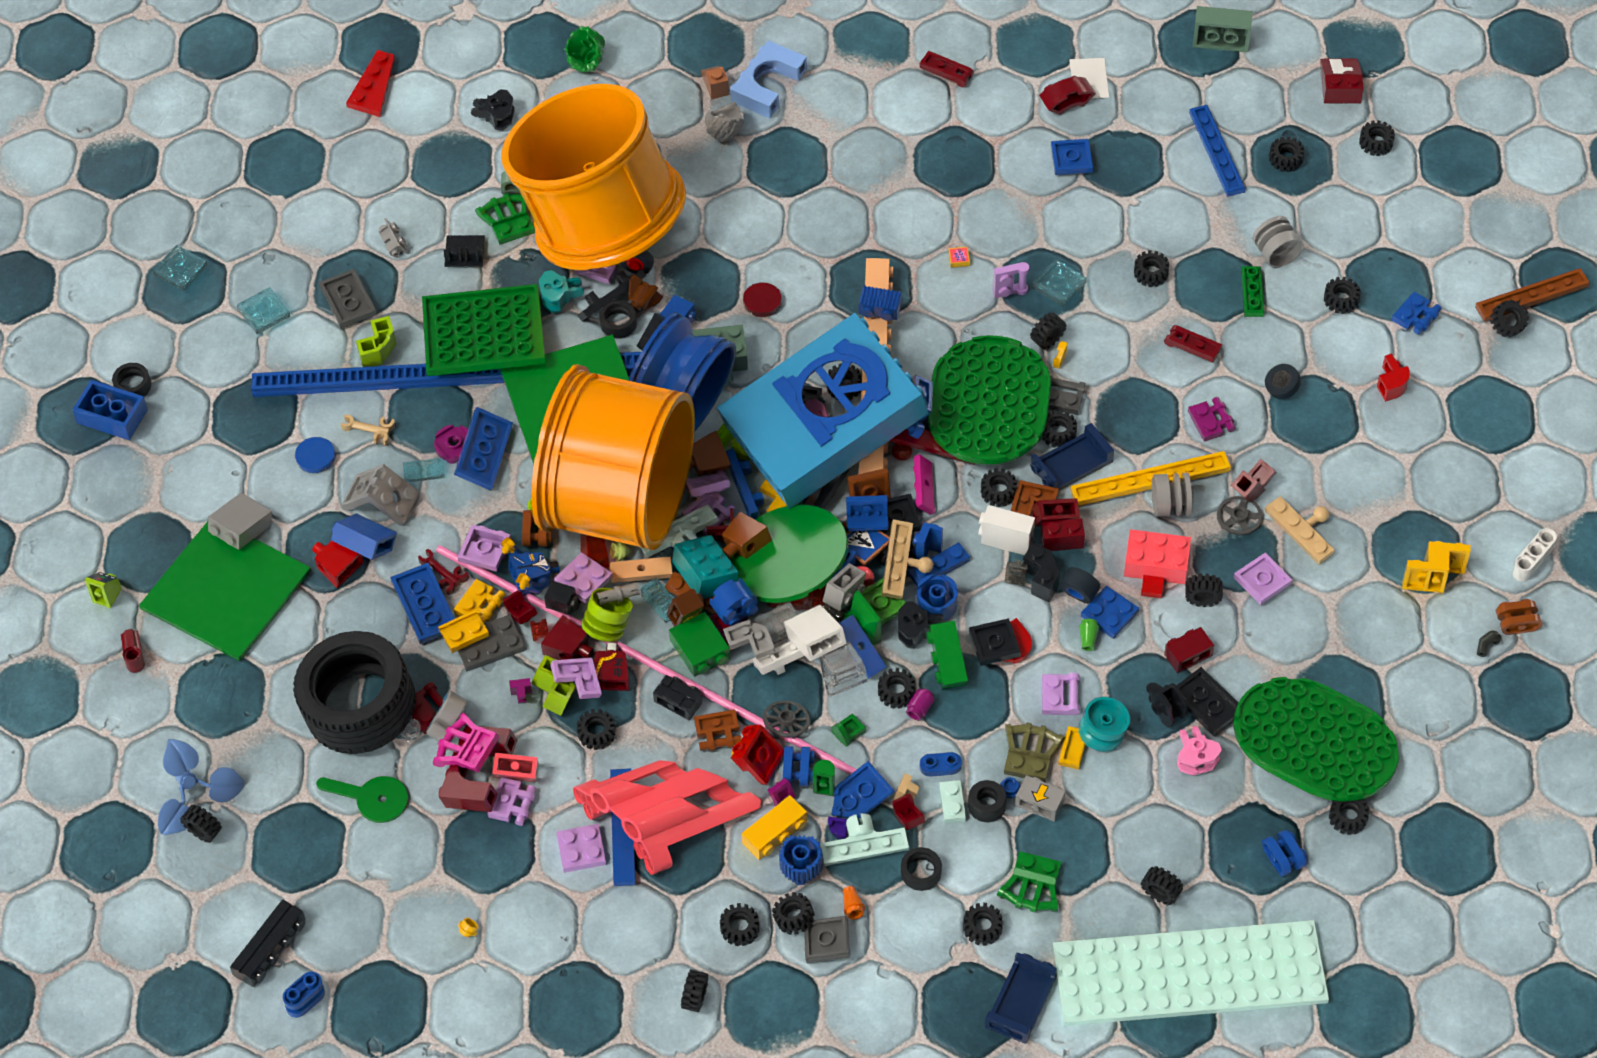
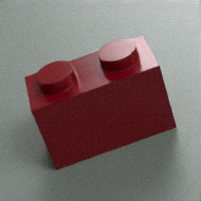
(1055, 510)
(1063, 534)
(1189, 649)

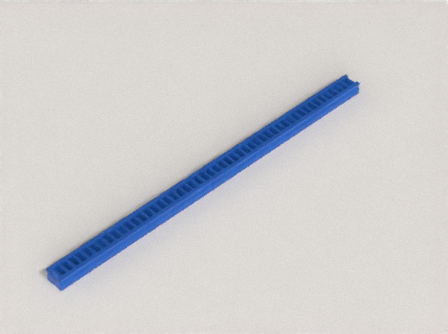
(376, 379)

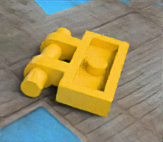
(475, 599)

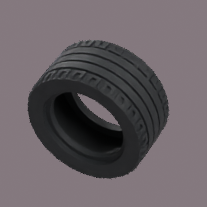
(341, 658)

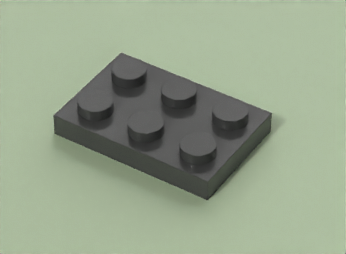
(347, 298)
(501, 643)

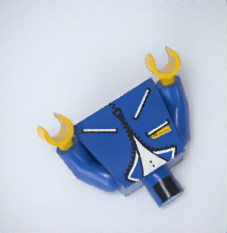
(528, 569)

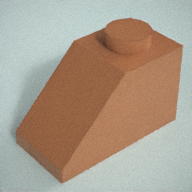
(716, 81)

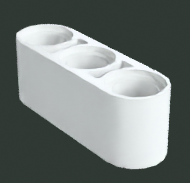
(1532, 562)

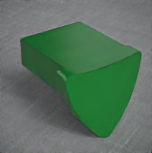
(848, 729)

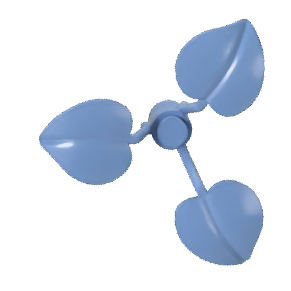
(178, 761)

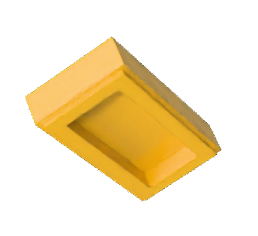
(1072, 749)

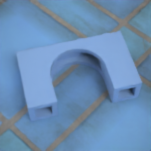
(770, 59)

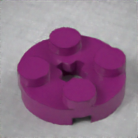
(443, 446)

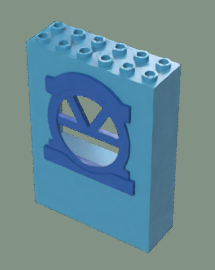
(805, 450)

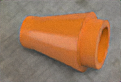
(853, 905)

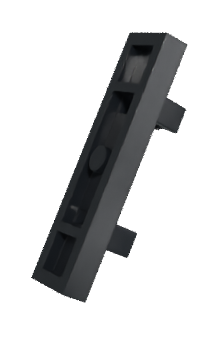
(596, 303)

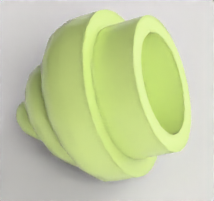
(619, 551)

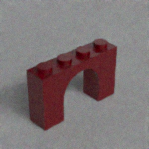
(474, 795)

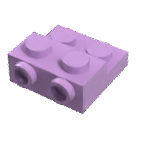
(483, 548)

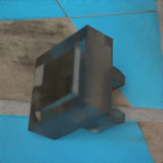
(1016, 573)

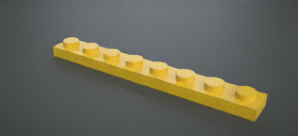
(1142, 479)

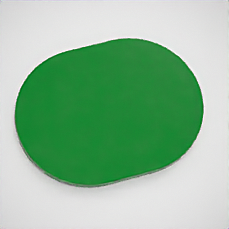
(989, 400)
(1316, 739)

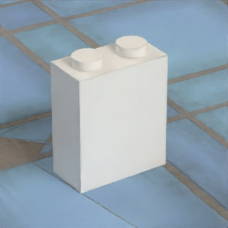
(1006, 530)
(815, 632)

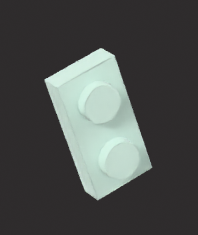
(952, 801)

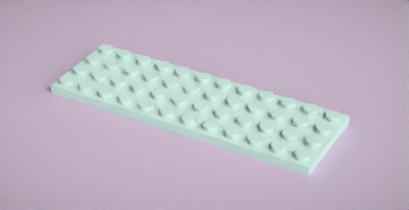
(1189, 973)

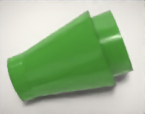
(1088, 633)

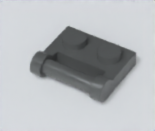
(1065, 400)

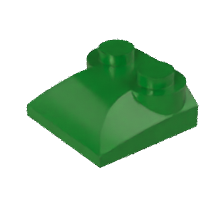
(866, 618)

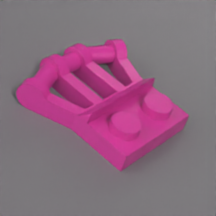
(474, 750)

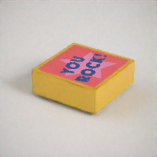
(959, 257)

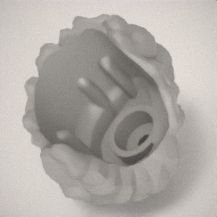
(724, 122)

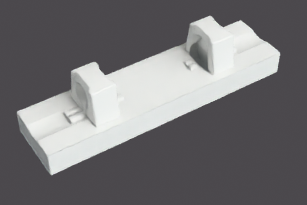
(787, 653)

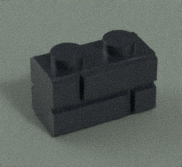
(678, 697)

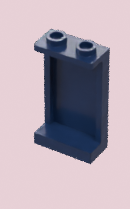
(1073, 459)
(1021, 998)

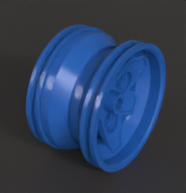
(686, 363)

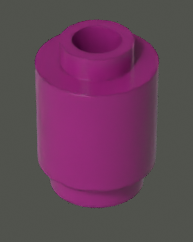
(920, 704)

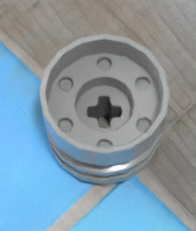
(1278, 241)
(1172, 494)

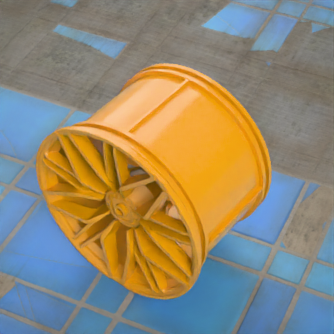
(592, 177)
(612, 458)

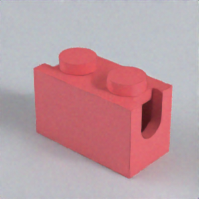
(515, 767)

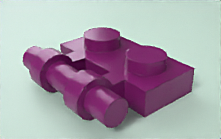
(1206, 422)

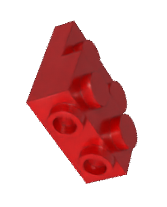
(757, 753)

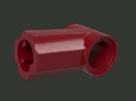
(132, 650)

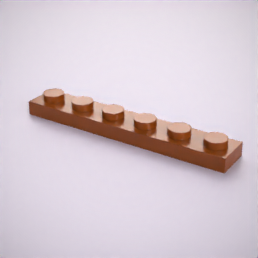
(1536, 292)

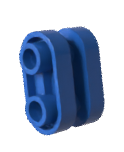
(806, 758)
(1287, 842)
(303, 994)

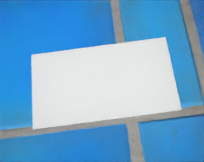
(1094, 71)

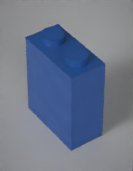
(363, 536)

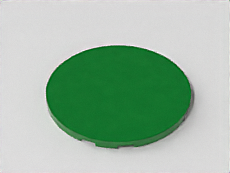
(802, 556)

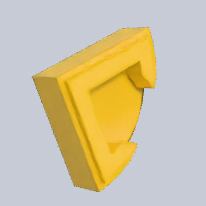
(1062, 352)

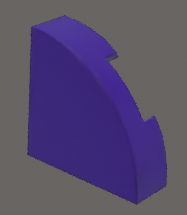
(838, 827)

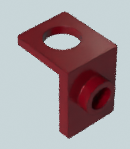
(717, 531)

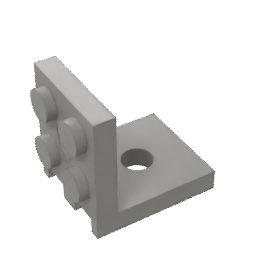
(377, 488)

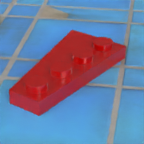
(371, 89)

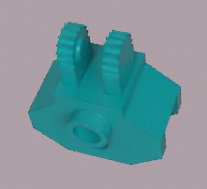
(558, 290)

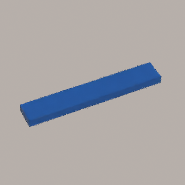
(1217, 150)
(622, 847)

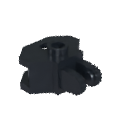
(495, 109)
(914, 623)
(1167, 702)

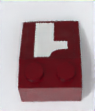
(1341, 81)

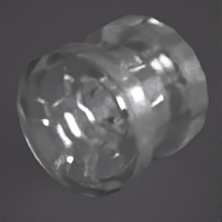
(413, 726)

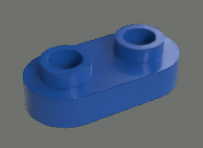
(940, 764)

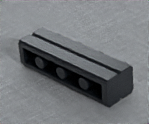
(268, 943)

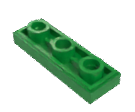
(1252, 291)

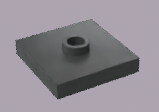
(827, 939)

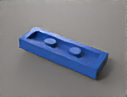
(943, 563)

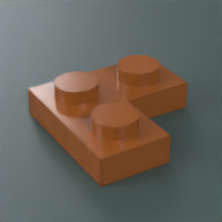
(1029, 493)

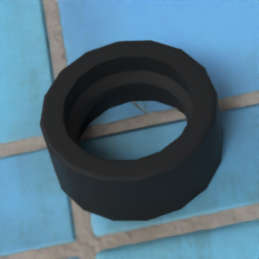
(614, 307)
(132, 369)
(921, 854)

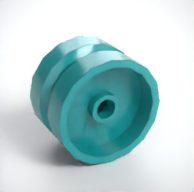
(1104, 724)

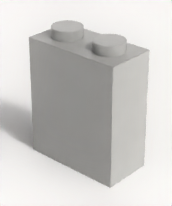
(239, 521)

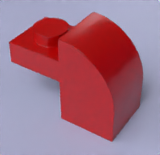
(1395, 380)

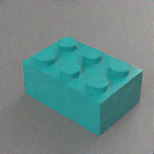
(703, 565)

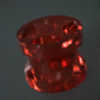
(539, 629)

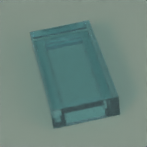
(424, 470)

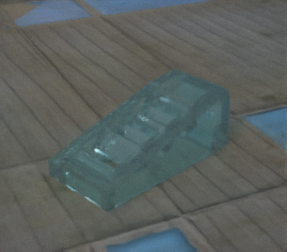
(653, 590)

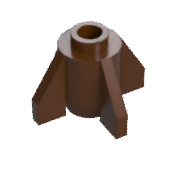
(642, 295)

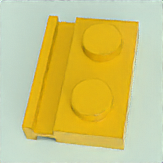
(463, 631)

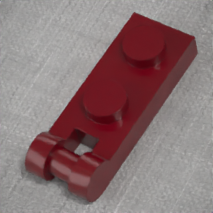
(946, 68)
(1193, 343)

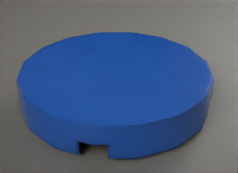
(315, 454)

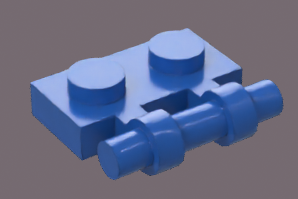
(1412, 309)

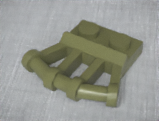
(1026, 762)

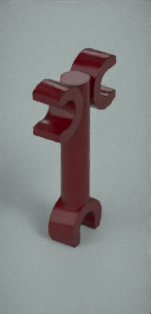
(449, 579)

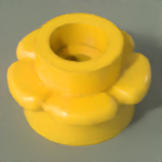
(468, 927)

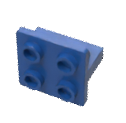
(866, 513)

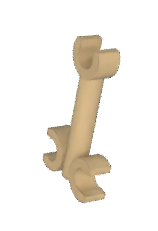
(380, 431)

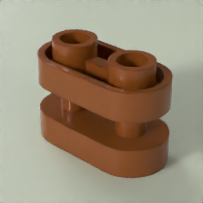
(527, 536)
(1518, 617)

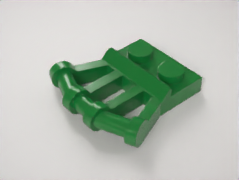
(510, 227)
(1035, 871)

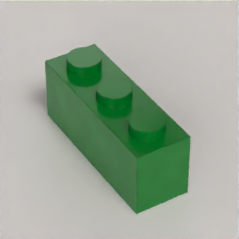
(947, 655)

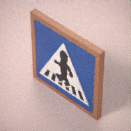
(867, 544)

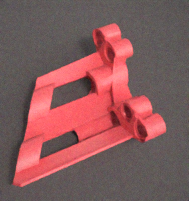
(660, 813)

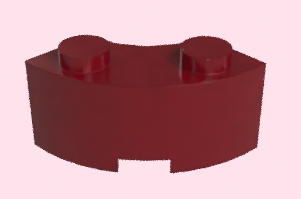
(1067, 94)

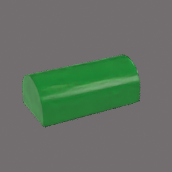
(824, 778)

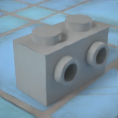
(843, 585)

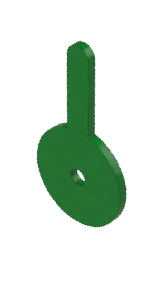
(369, 794)

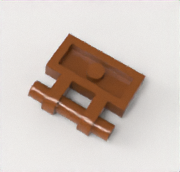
(717, 724)

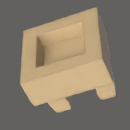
(906, 787)

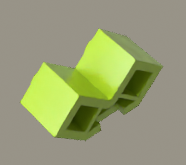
(376, 349)
(559, 692)

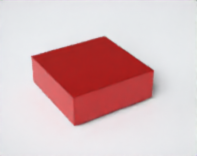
(1152, 586)

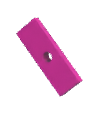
(924, 484)

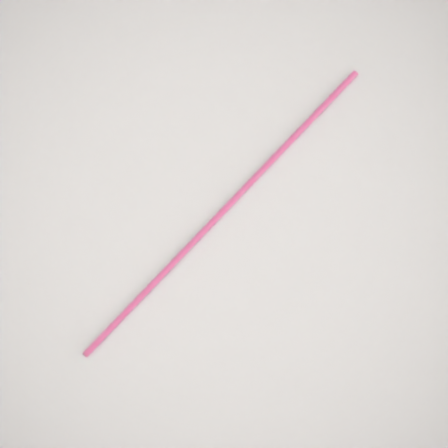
(650, 662)

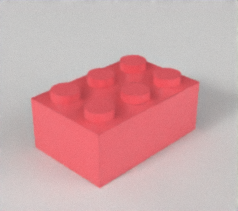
(1157, 556)

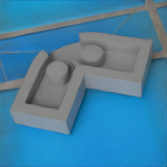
(750, 633)

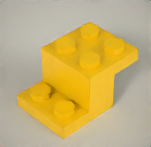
(1438, 562)

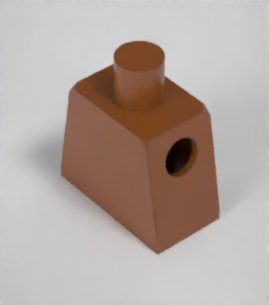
(709, 455)
(745, 536)

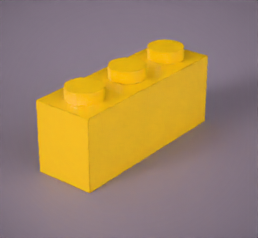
(774, 828)

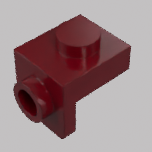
(518, 608)
(906, 812)

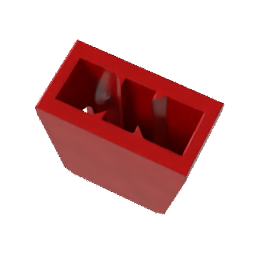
(336, 561)

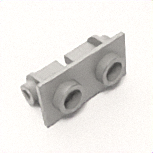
(397, 243)

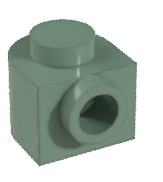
(505, 183)

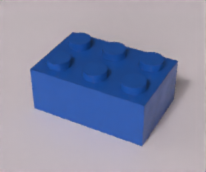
(110, 409)

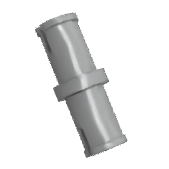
(618, 593)

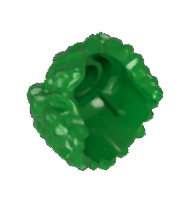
(584, 49)

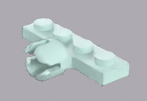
(686, 528)
(863, 842)

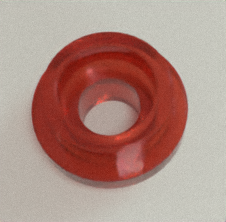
(901, 456)

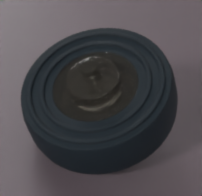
(1282, 381)

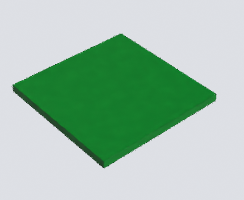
(533, 385)
(225, 592)

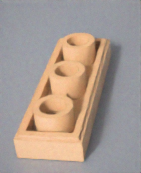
(641, 569)

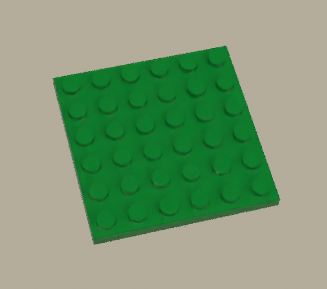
(482, 330)

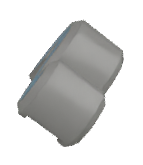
(447, 715)

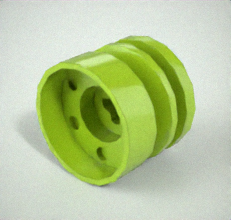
(608, 620)

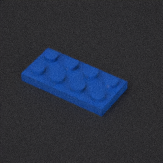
(483, 448)
(422, 601)

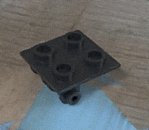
(464, 251)

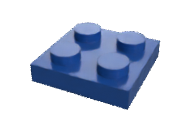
(1071, 156)
(1110, 611)

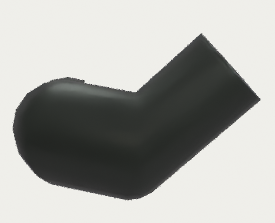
(1486, 640)

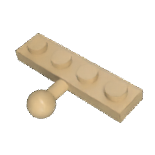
(1300, 529)
(898, 560)

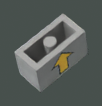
(1040, 798)

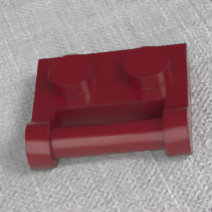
(423, 711)

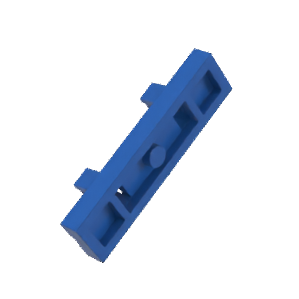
(738, 471)

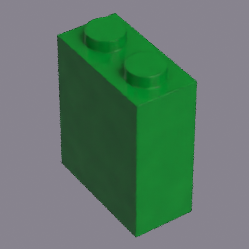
(699, 644)

